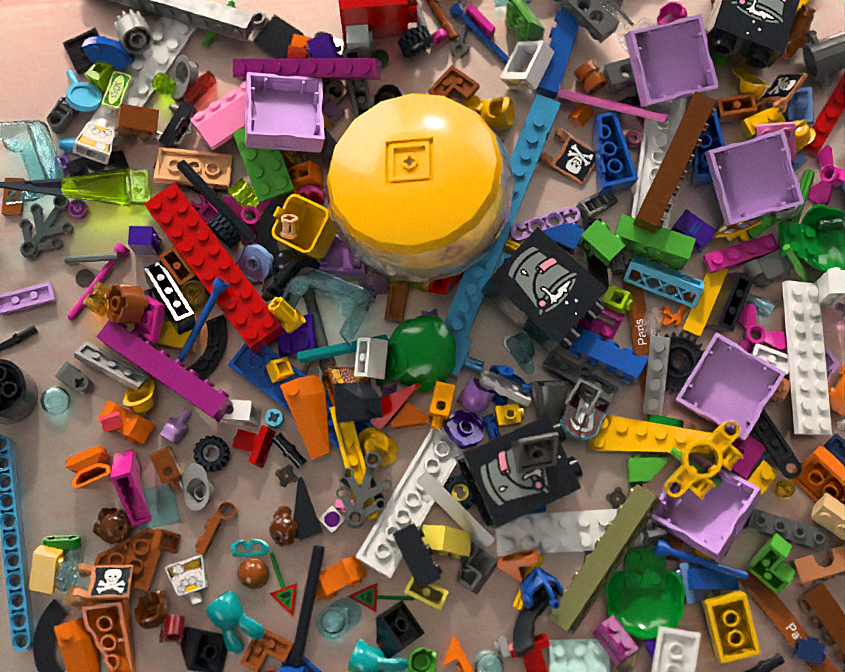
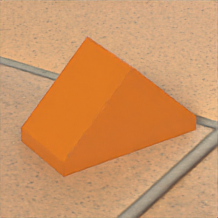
(409, 417)

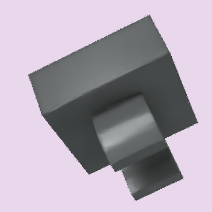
(651, 536)

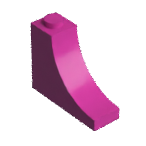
(128, 485)

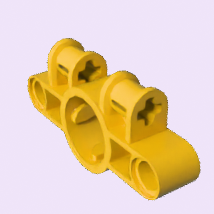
(725, 455)

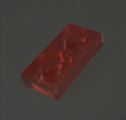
(203, 85)

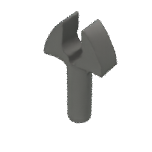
(461, 42)

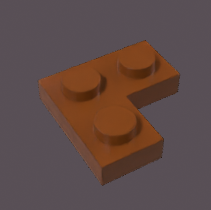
(455, 81)
(268, 644)

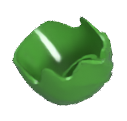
(422, 660)

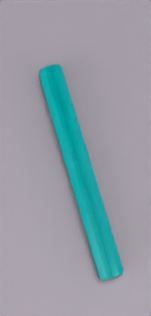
(331, 351)

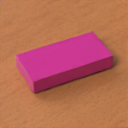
(480, 20)

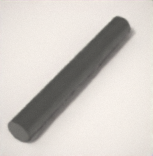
(92, 258)

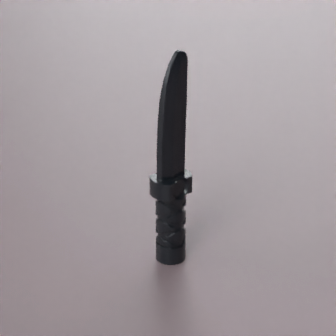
(18, 337)

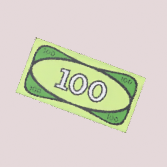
(116, 90)

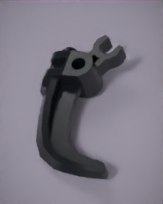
(276, 284)

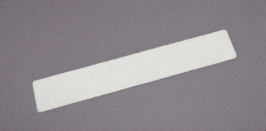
(455, 509)

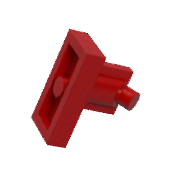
(255, 444)
(534, 659)

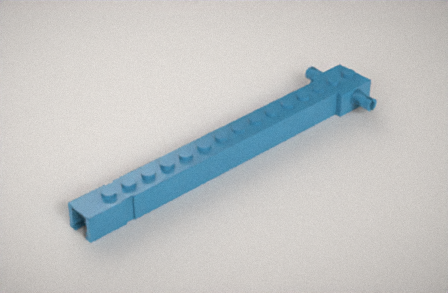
(469, 295)

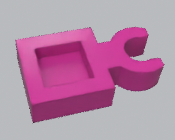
(206, 211)

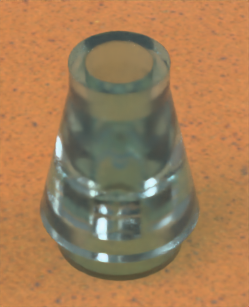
(763, 306)

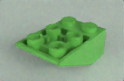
(523, 21)

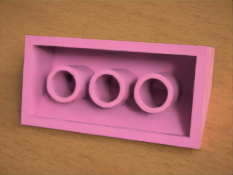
(221, 118)

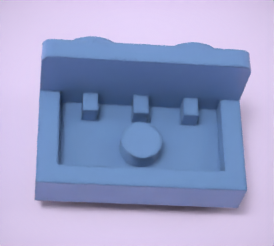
(801, 106)
(691, 596)

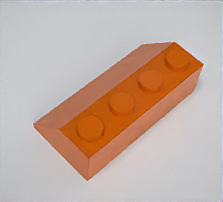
(822, 475)

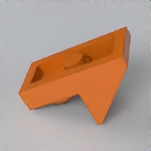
(298, 47)
(515, 562)
(455, 652)

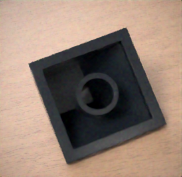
(356, 402)
(396, 629)
(203, 650)

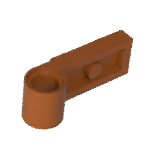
(212, 526)

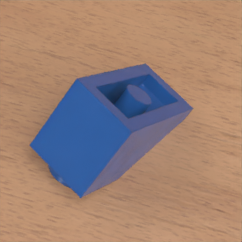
(565, 235)

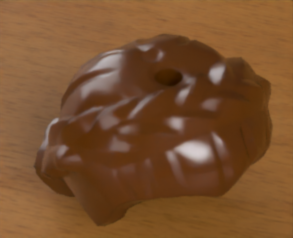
(108, 525)
(283, 527)
(151, 609)

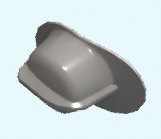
(184, 75)
(196, 487)

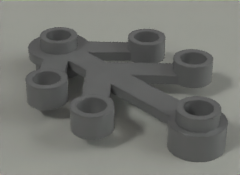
(44, 229)
(362, 493)

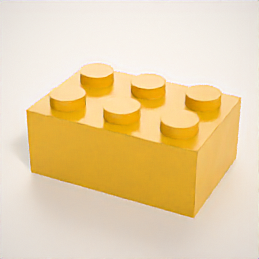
(731, 626)

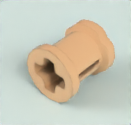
(289, 226)

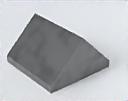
(535, 452)

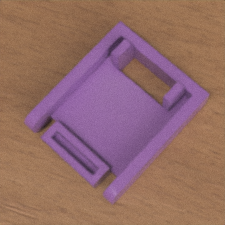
(341, 261)

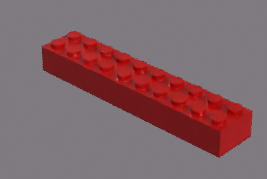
(210, 260)

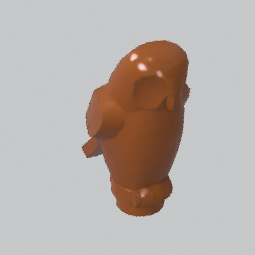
(799, 28)

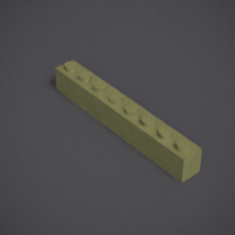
(605, 558)

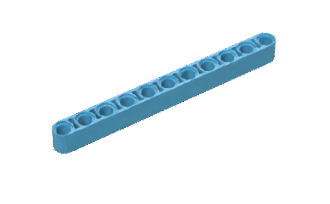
(18, 550)

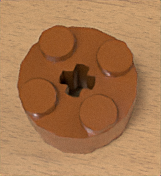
(126, 304)

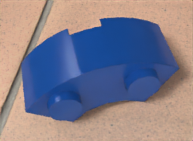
(107, 50)

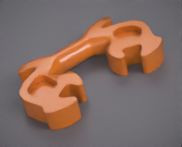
(678, 316)

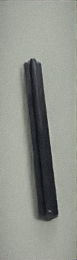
(216, 202)
(307, 605)

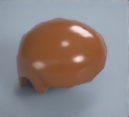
(253, 573)

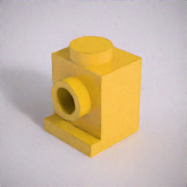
(505, 421)

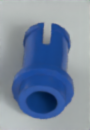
(491, 426)

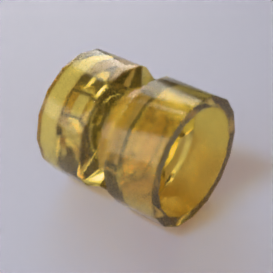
(195, 295)
(97, 300)

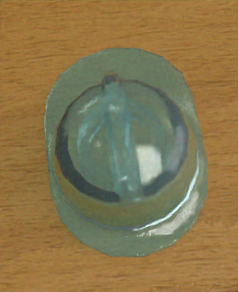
(522, 350)
(338, 618)

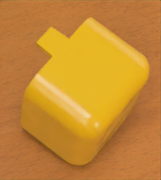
(313, 227)

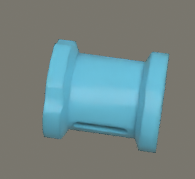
(268, 417)

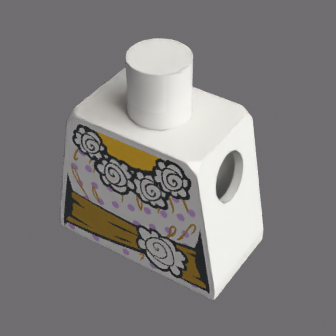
(95, 141)
(243, 413)
(189, 578)

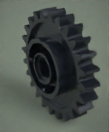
(688, 353)

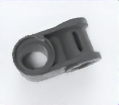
(61, 112)
(73, 377)

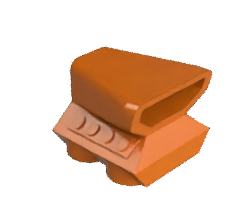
(90, 468)

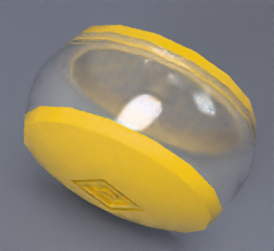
(420, 188)

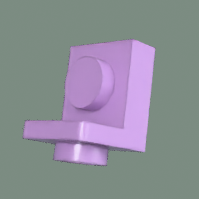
(332, 110)

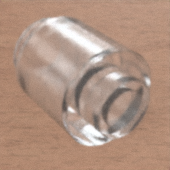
(652, 321)

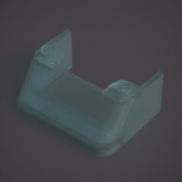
(37, 150)
(353, 299)

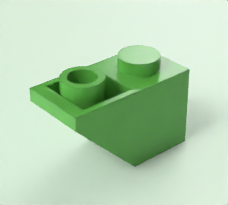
(644, 469)

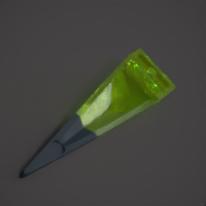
(116, 187)

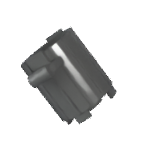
(824, 56)

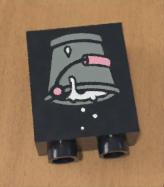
(751, 29)
(545, 291)
(502, 491)

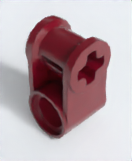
(172, 629)

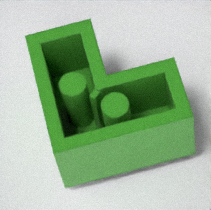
(601, 242)
(769, 566)

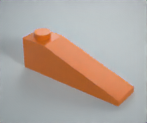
(308, 406)
(112, 630)
(77, 647)

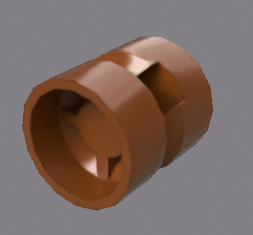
(591, 77)

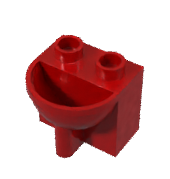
(383, 17)

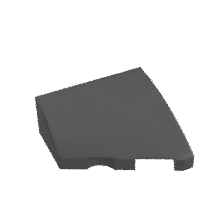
(476, 568)

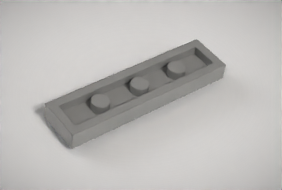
(111, 366)
(656, 375)

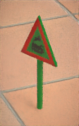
(285, 595)
(368, 597)

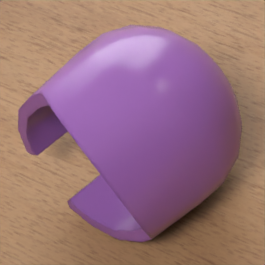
(475, 397)

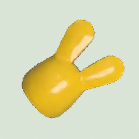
(497, 112)

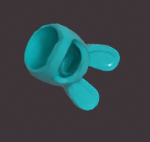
(227, 614)
(373, 660)

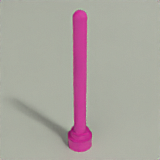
(118, 248)

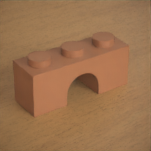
(808, 570)

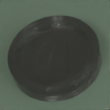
(84, 278)

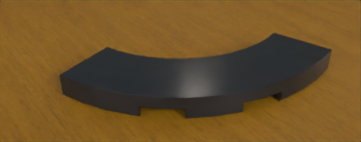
(264, 234)
(214, 350)
(524, 626)
(44, 638)

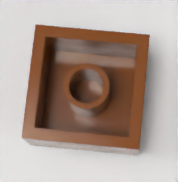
(136, 121)

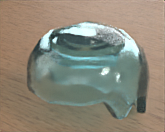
(55, 400)
(487, 662)

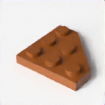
(134, 552)

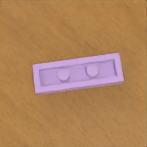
(27, 298)

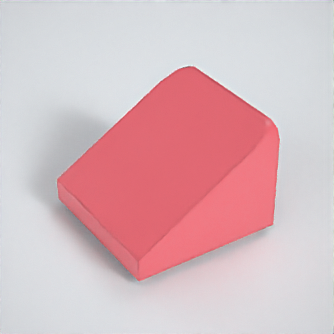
(111, 421)

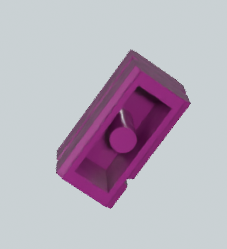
(615, 640)

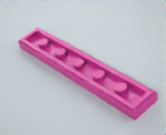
(612, 105)

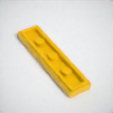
(698, 317)

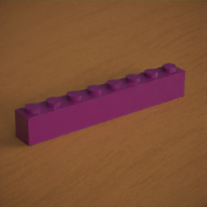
(311, 67)
(165, 370)

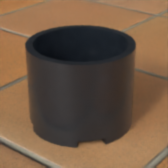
(17, 393)

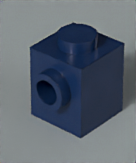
(809, 650)

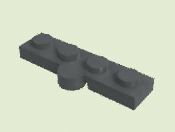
(572, 372)

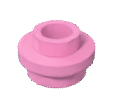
(636, 134)

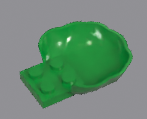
(811, 246)
(420, 353)
(645, 594)

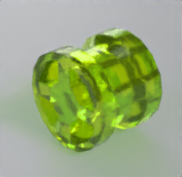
(163, 83)

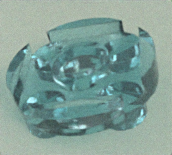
(67, 571)

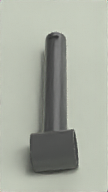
(321, 340)

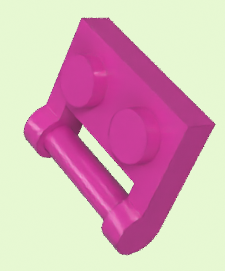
(601, 327)

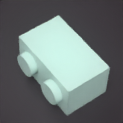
(360, 37)

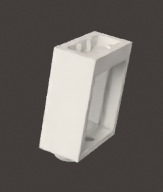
(531, 78)

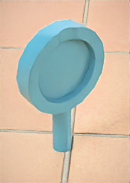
(82, 95)

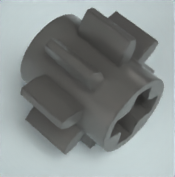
(619, 263)

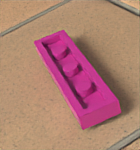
(740, 253)

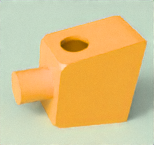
(443, 399)

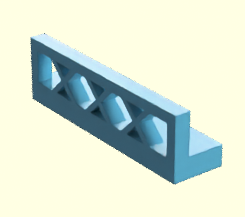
(665, 274)

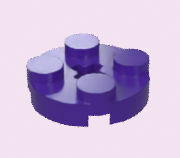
(458, 435)

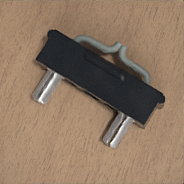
(178, 125)

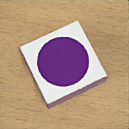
(332, 519)

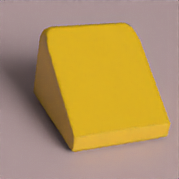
(279, 369)

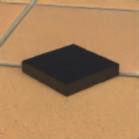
(276, 37)
(76, 53)

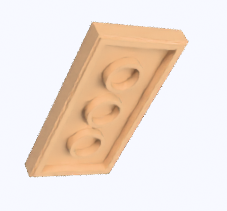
(212, 167)

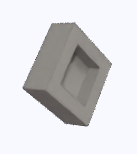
(502, 647)

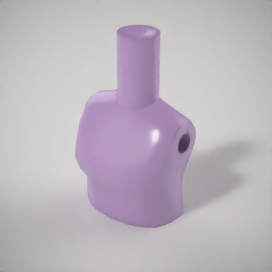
(175, 427)

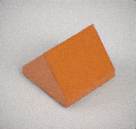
(581, 114)

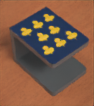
(579, 390)

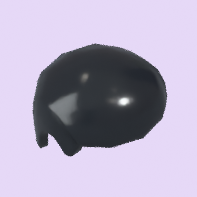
(386, 92)
(283, 258)

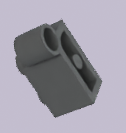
(768, 268)

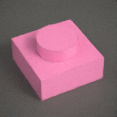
(340, 506)

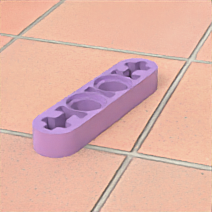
(544, 222)

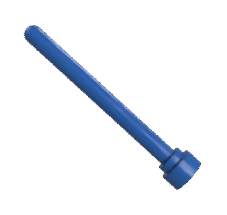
(457, 10)
(219, 287)
(663, 549)

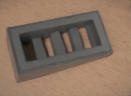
(588, 211)

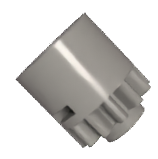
(134, 32)

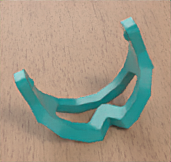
(264, 549)

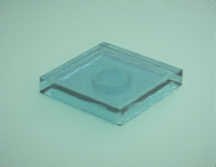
(162, 506)

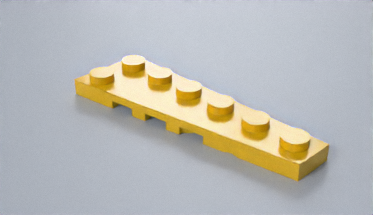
(642, 436)

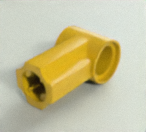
(289, 317)

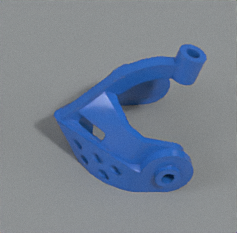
(507, 372)
(542, 578)

